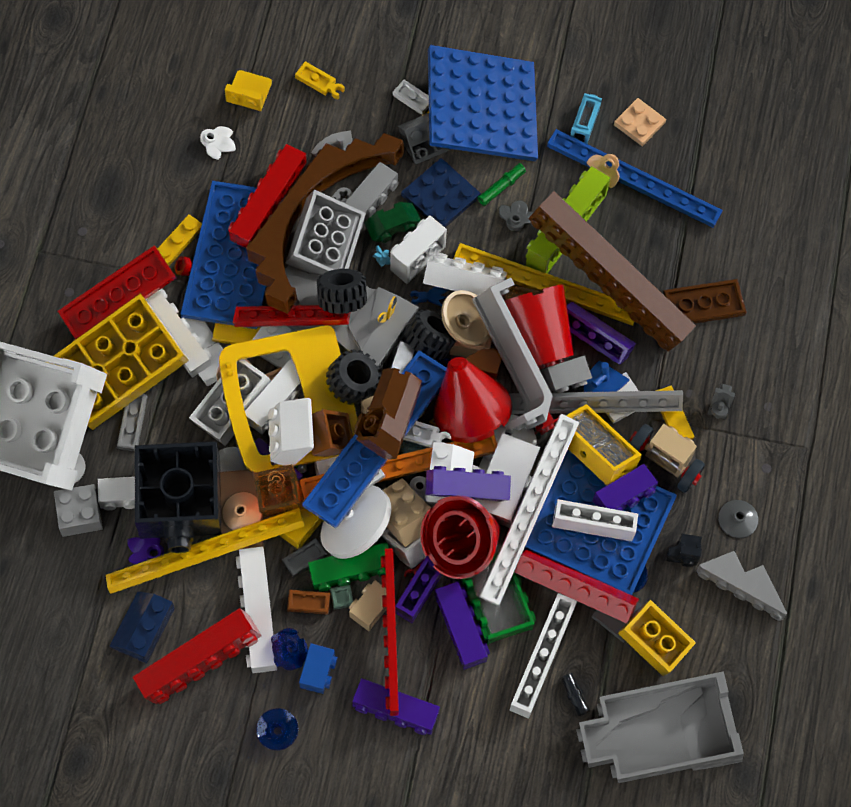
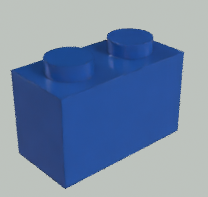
(317, 669)

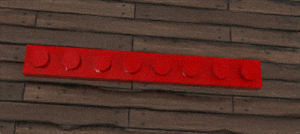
(389, 622)

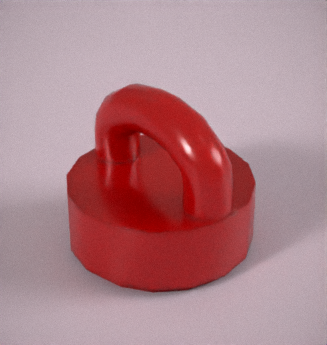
(183, 266)

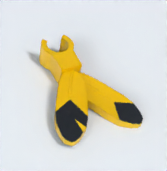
(386, 315)

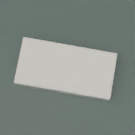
(516, 460)

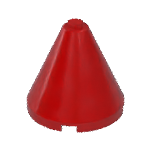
(470, 403)
(459, 536)

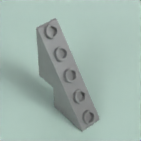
(749, 586)

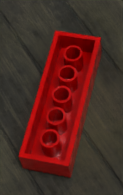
(197, 656)

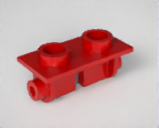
(546, 426)

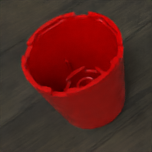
(544, 325)

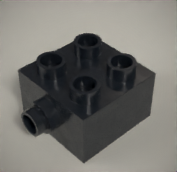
(178, 492)

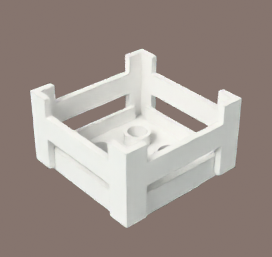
(44, 414)

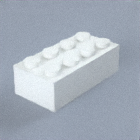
(460, 275)
(212, 412)

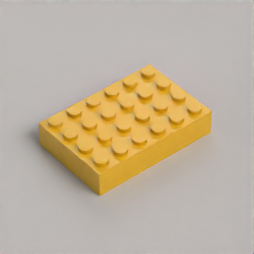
(133, 353)

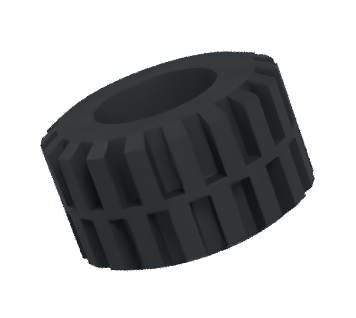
(341, 291)
(429, 335)
(364, 369)

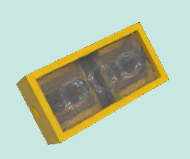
(601, 446)

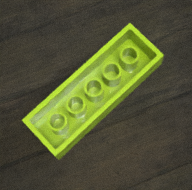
(584, 199)

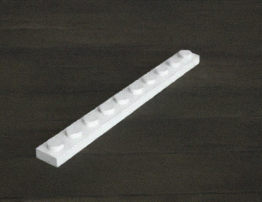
(529, 510)

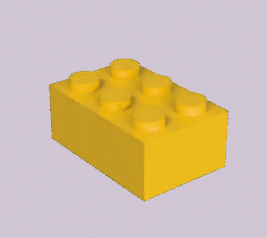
(656, 638)

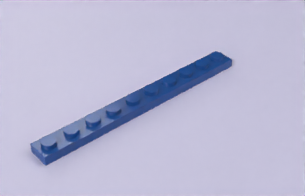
(639, 180)

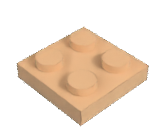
(639, 122)

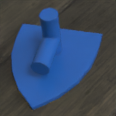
(605, 379)

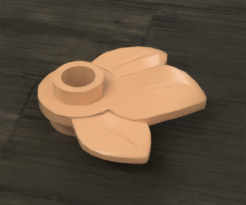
(600, 163)

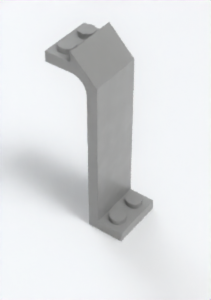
(515, 356)

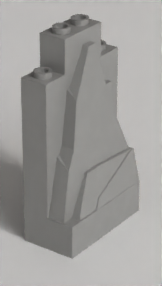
(363, 330)
(663, 729)

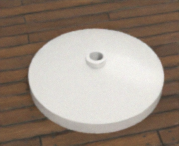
(360, 526)

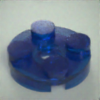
(282, 656)

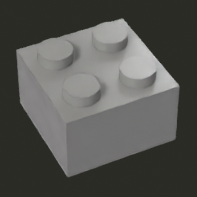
(572, 372)
(78, 510)

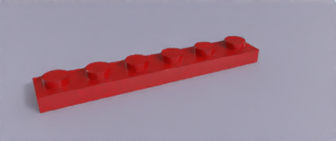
(298, 316)

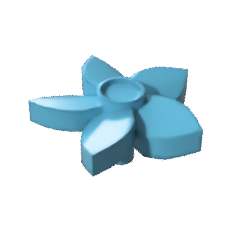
(382, 257)

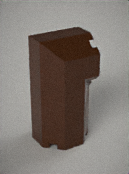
(389, 413)

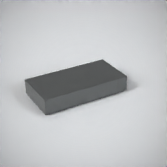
(298, 560)

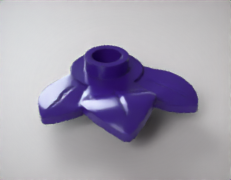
(143, 548)

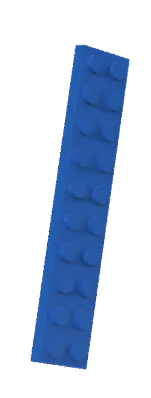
(358, 464)

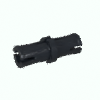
(575, 694)

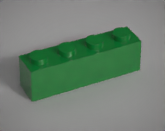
(337, 571)

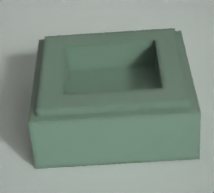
(341, 597)

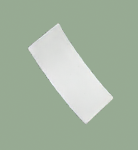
(205, 336)

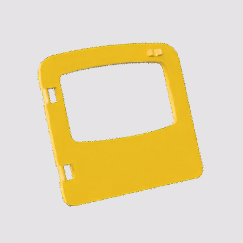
(312, 355)

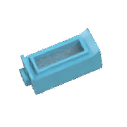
(586, 116)

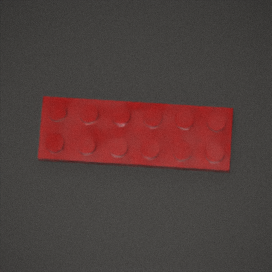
(140, 276)

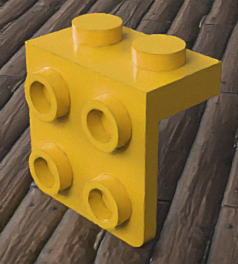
(248, 90)

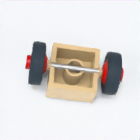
(670, 452)

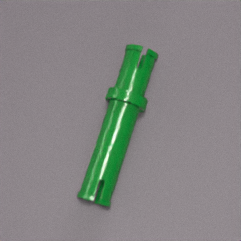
(507, 179)

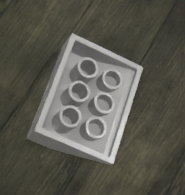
(325, 235)

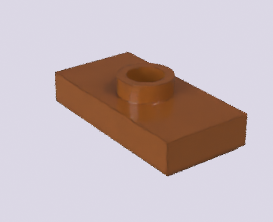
(308, 602)

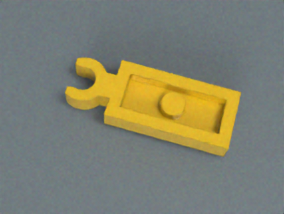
(318, 80)

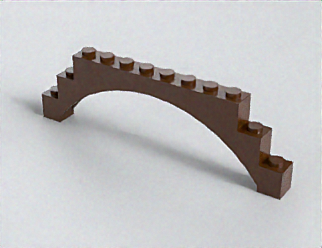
(325, 170)

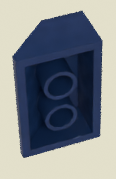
(143, 626)

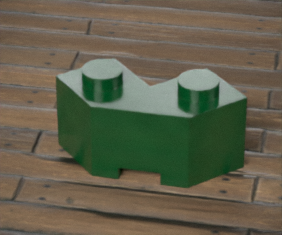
(385, 224)

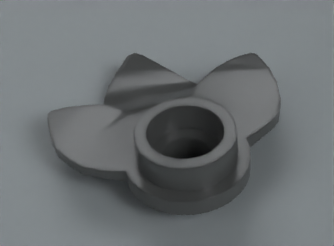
(516, 215)

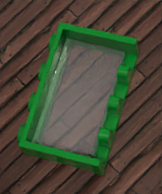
(507, 618)

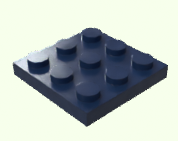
(441, 193)

